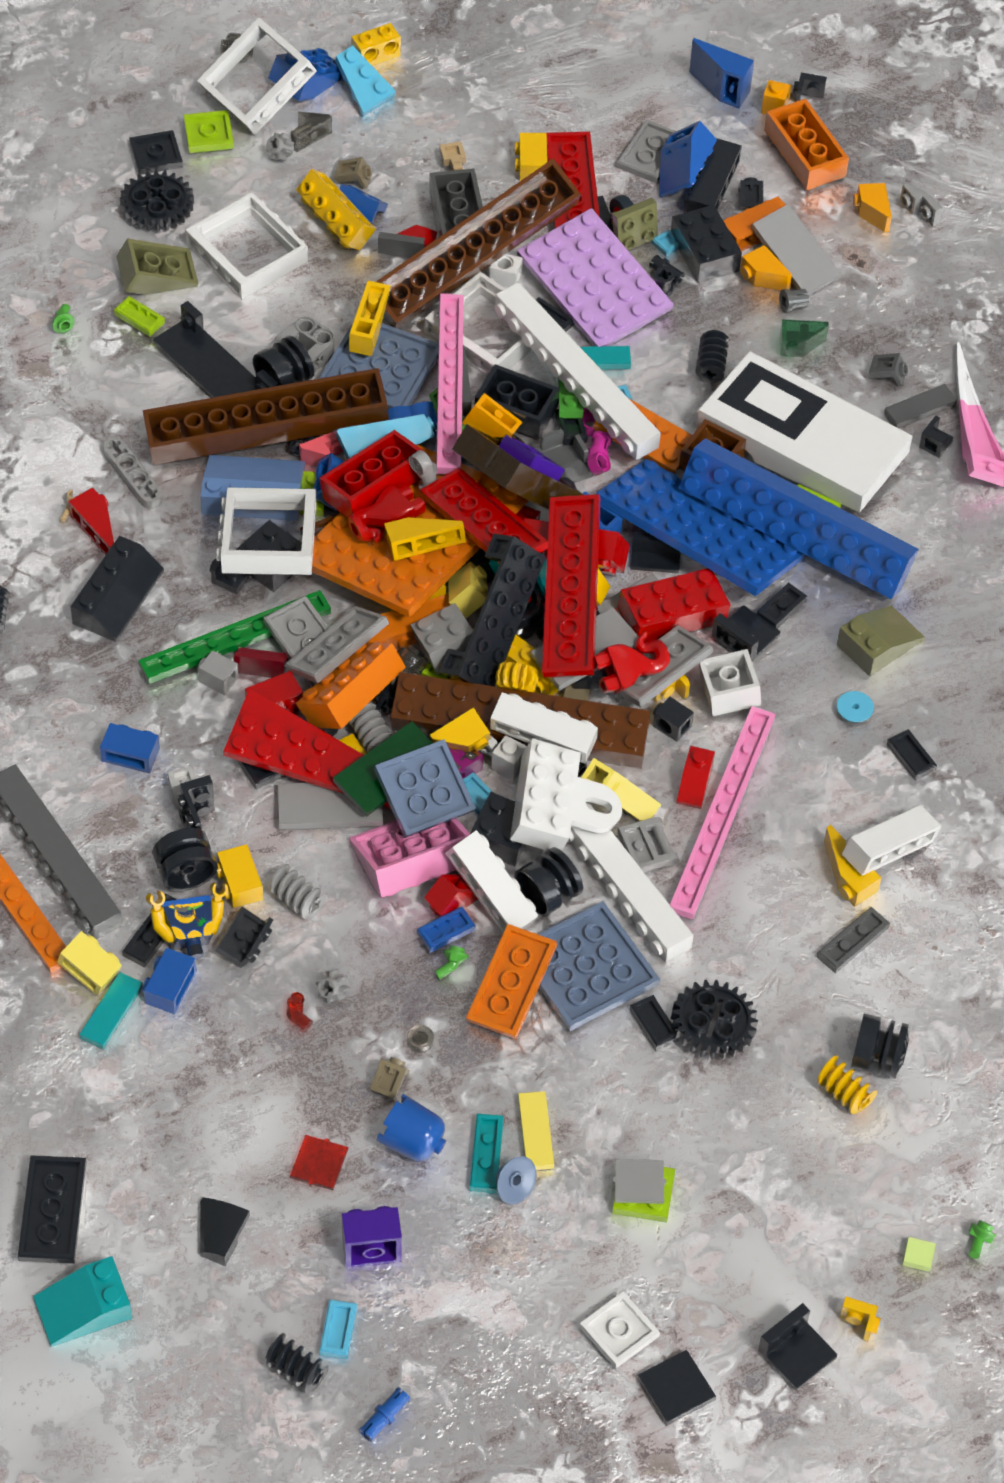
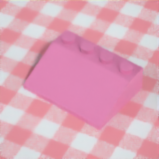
(406, 862)

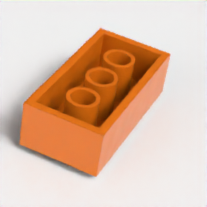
(806, 144)
(351, 686)

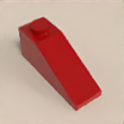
(92, 515)

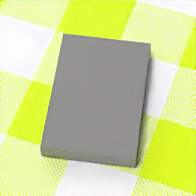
(644, 151)

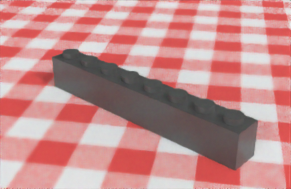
(57, 855)

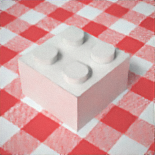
(730, 682)

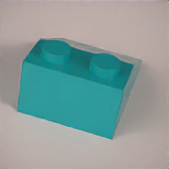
(83, 1302)

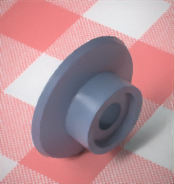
(516, 1179)

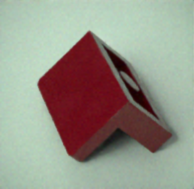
(260, 662)

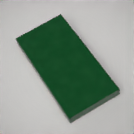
(359, 779)

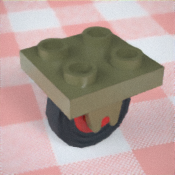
(633, 222)

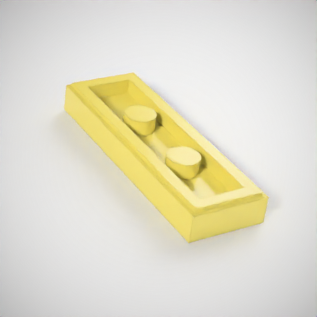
(536, 1129)

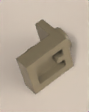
(352, 170)
(389, 1077)

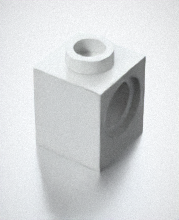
(506, 270)

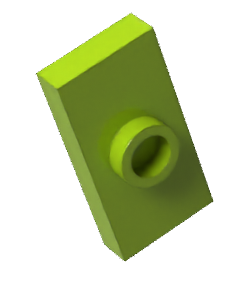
(139, 316)

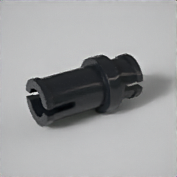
(659, 262)
(386, 697)

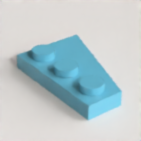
(366, 84)

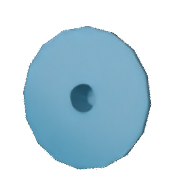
(855, 706)

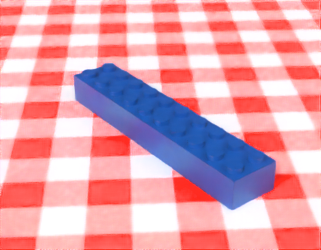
(798, 518)

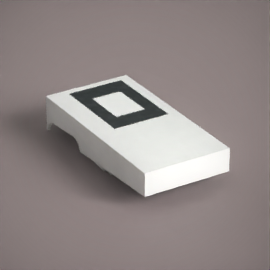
(806, 431)

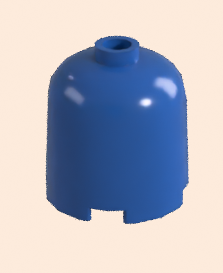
(413, 1130)

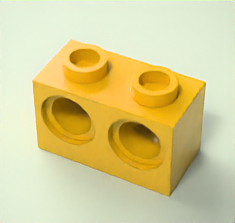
(378, 44)

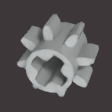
(280, 146)
(333, 985)

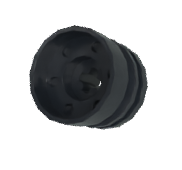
(285, 361)
(549, 881)
(880, 1046)

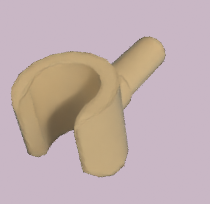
(66, 512)

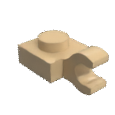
(453, 155)

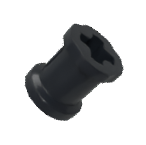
(664, 278)

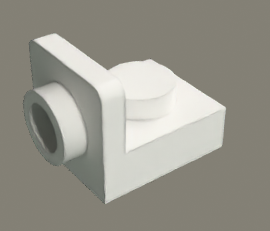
(176, 778)

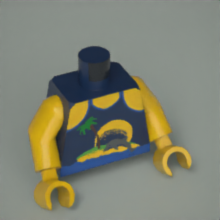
(188, 921)

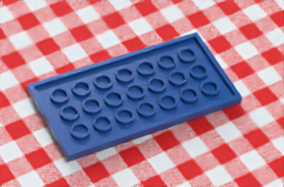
(709, 536)

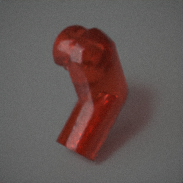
(294, 1011)

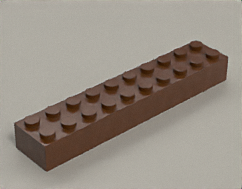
(477, 242)
(264, 416)
(439, 701)

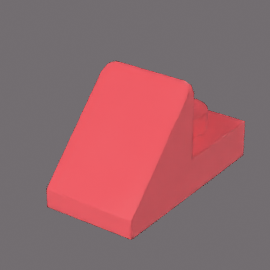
(317, 448)

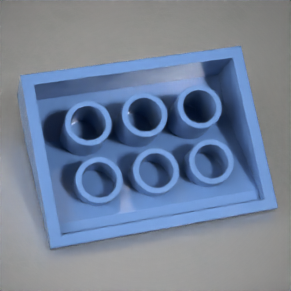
(249, 472)

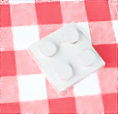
(619, 1329)

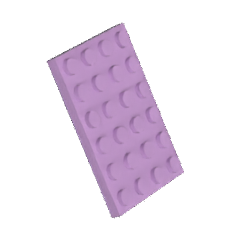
(595, 279)

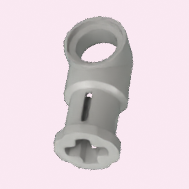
(423, 468)

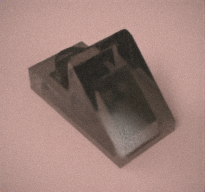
(310, 129)

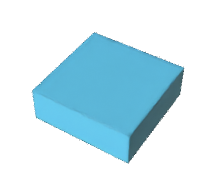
(665, 243)

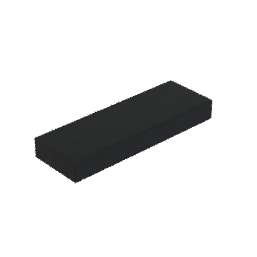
(144, 942)

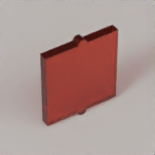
(319, 1162)

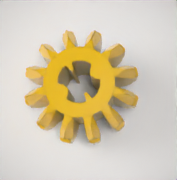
(517, 676)

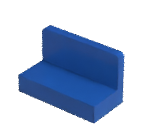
(364, 202)

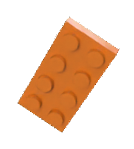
(671, 440)
(511, 981)

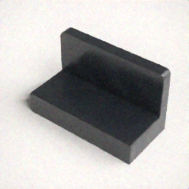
(653, 554)

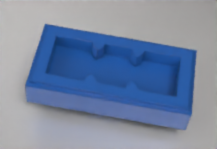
(446, 929)

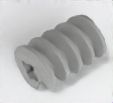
(370, 727)
(297, 892)

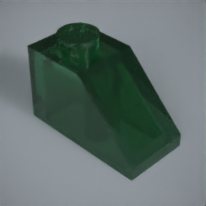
(801, 336)

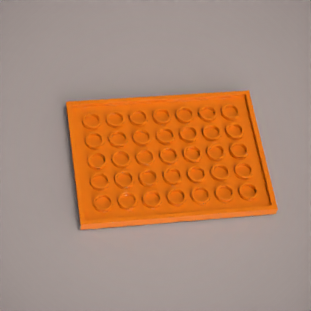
(402, 583)

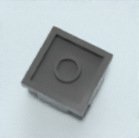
(570, 457)

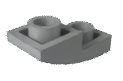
(919, 201)

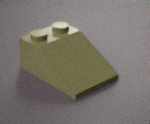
(155, 267)
(877, 638)

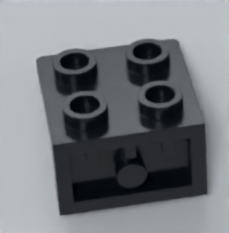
(744, 631)
(196, 800)
(796, 1348)

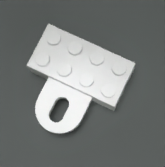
(555, 798)

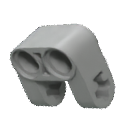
(314, 337)

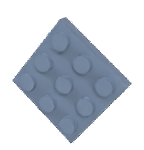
(424, 788)

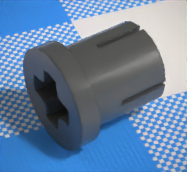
(793, 299)

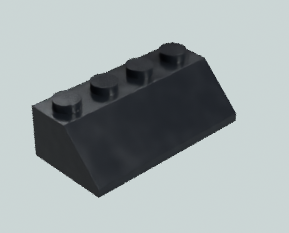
(116, 589)

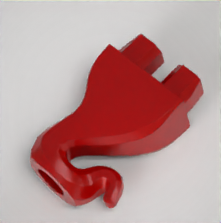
(390, 506)
(626, 664)

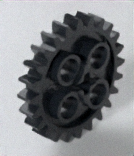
(157, 200)
(738, 1027)

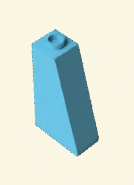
(358, 437)

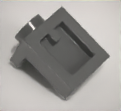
(889, 366)

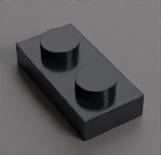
(782, 605)

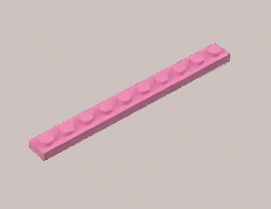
(449, 381)
(722, 812)

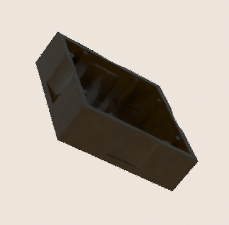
(487, 456)

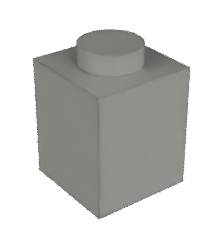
(218, 672)

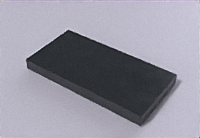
(52, 1209)

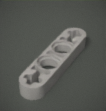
(132, 472)

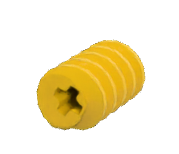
(844, 1087)

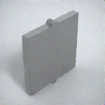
(639, 1181)

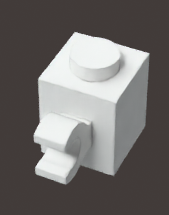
(505, 756)

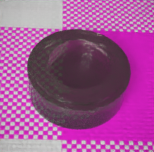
(420, 1038)

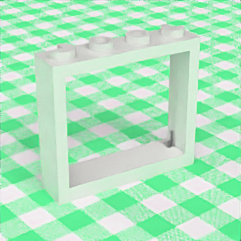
(276, 96)
(242, 286)
(475, 355)
(267, 561)

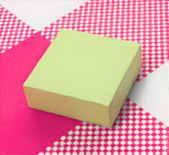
(919, 1254)

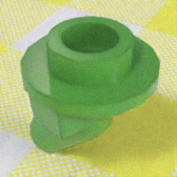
(63, 320)
(455, 956)
(982, 1232)

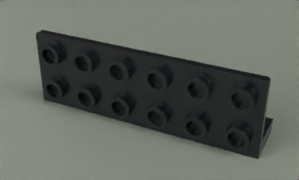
(206, 359)
(500, 613)

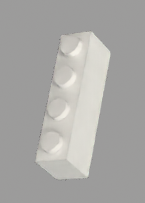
(533, 720)
(890, 839)
(491, 882)

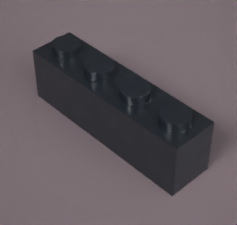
(715, 176)

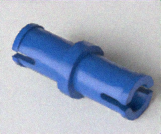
(384, 1414)

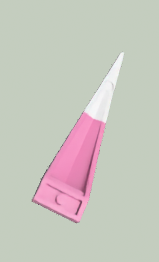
(979, 444)

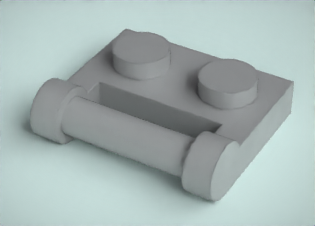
(640, 847)

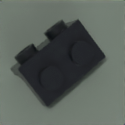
(244, 937)

